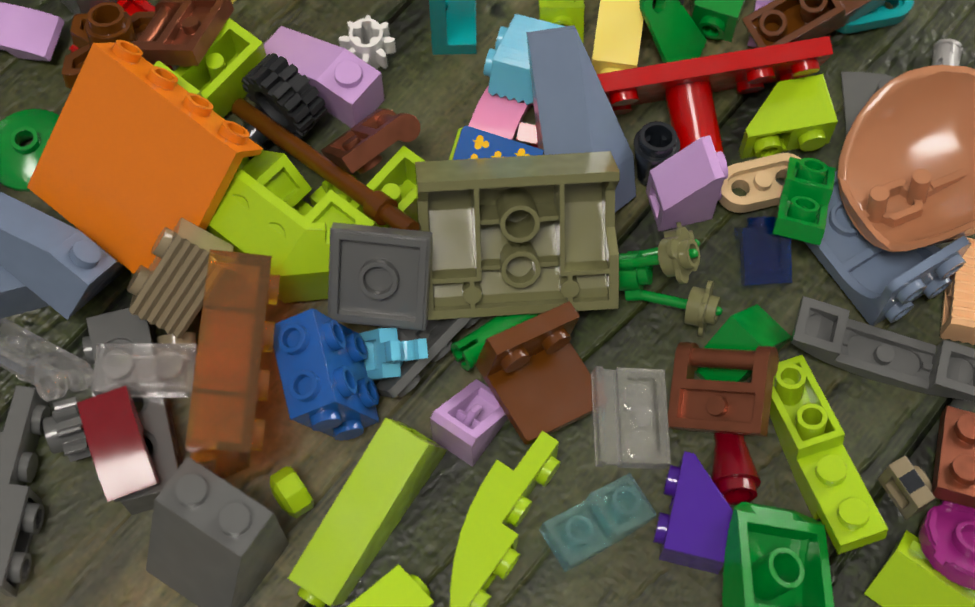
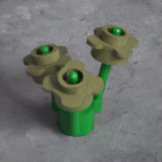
(678, 257)

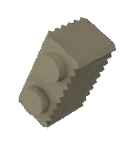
(175, 282)

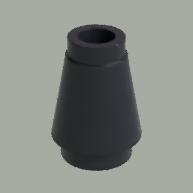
(653, 146)

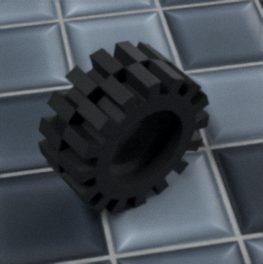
(284, 95)

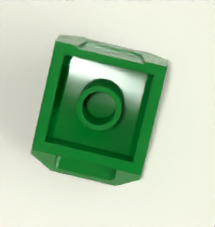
(775, 559)

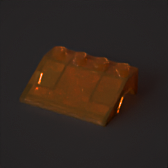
(229, 362)

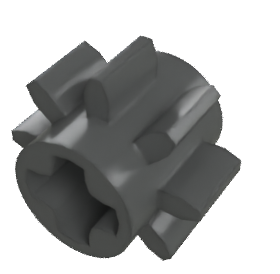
(65, 430)

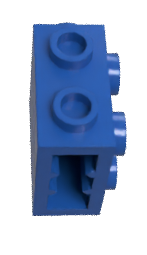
(325, 375)

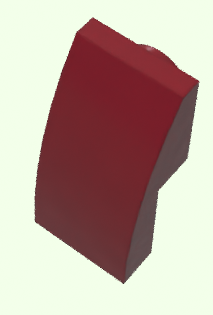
(117, 443)

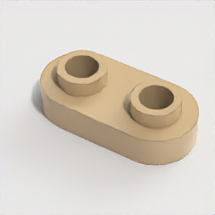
(758, 180)

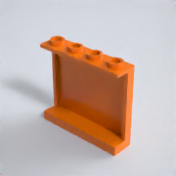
(136, 154)

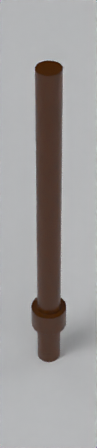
(375, 204)

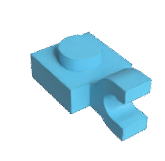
(388, 352)

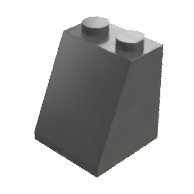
(211, 539)

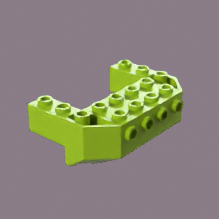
(254, 216)

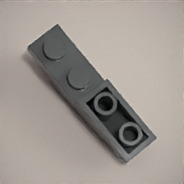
(19, 505)

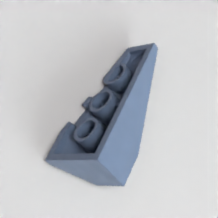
(573, 106)
(53, 257)

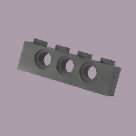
(156, 413)

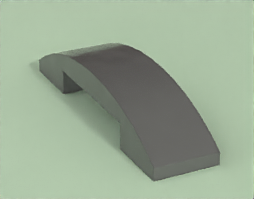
(882, 354)

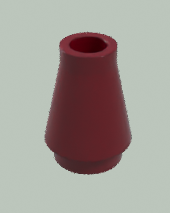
(734, 469)

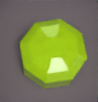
(290, 492)

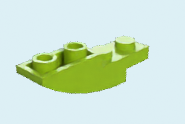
(819, 460)
(485, 542)

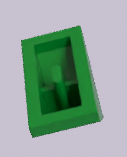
(744, 332)

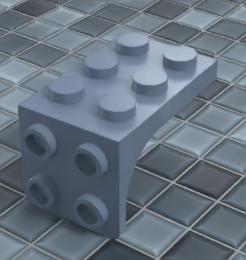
(879, 280)

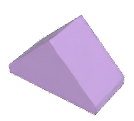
(468, 422)

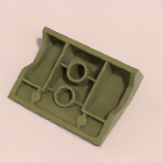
(520, 233)

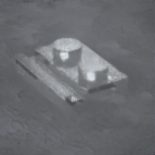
(630, 418)

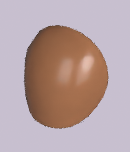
(912, 160)

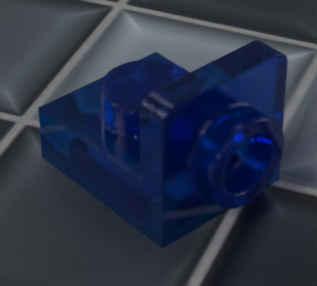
(763, 255)

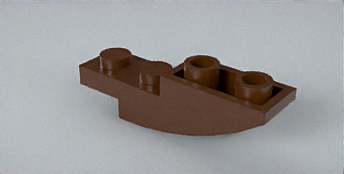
(803, 19)

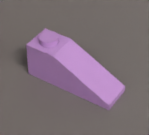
(343, 80)

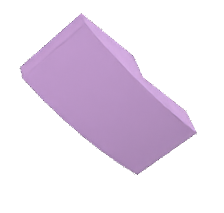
(28, 32)

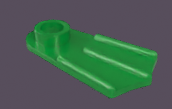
(672, 30)

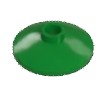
(18, 161)

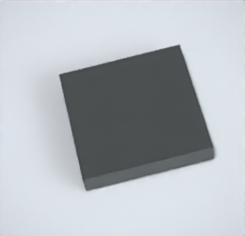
(379, 276)

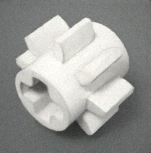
(369, 41)

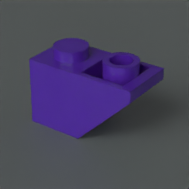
(697, 519)

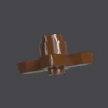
(101, 24)

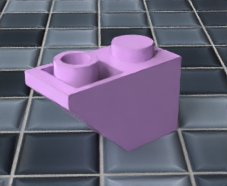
(687, 185)

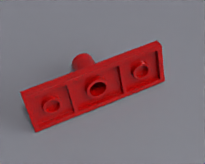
(690, 82)

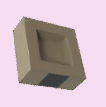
(907, 487)

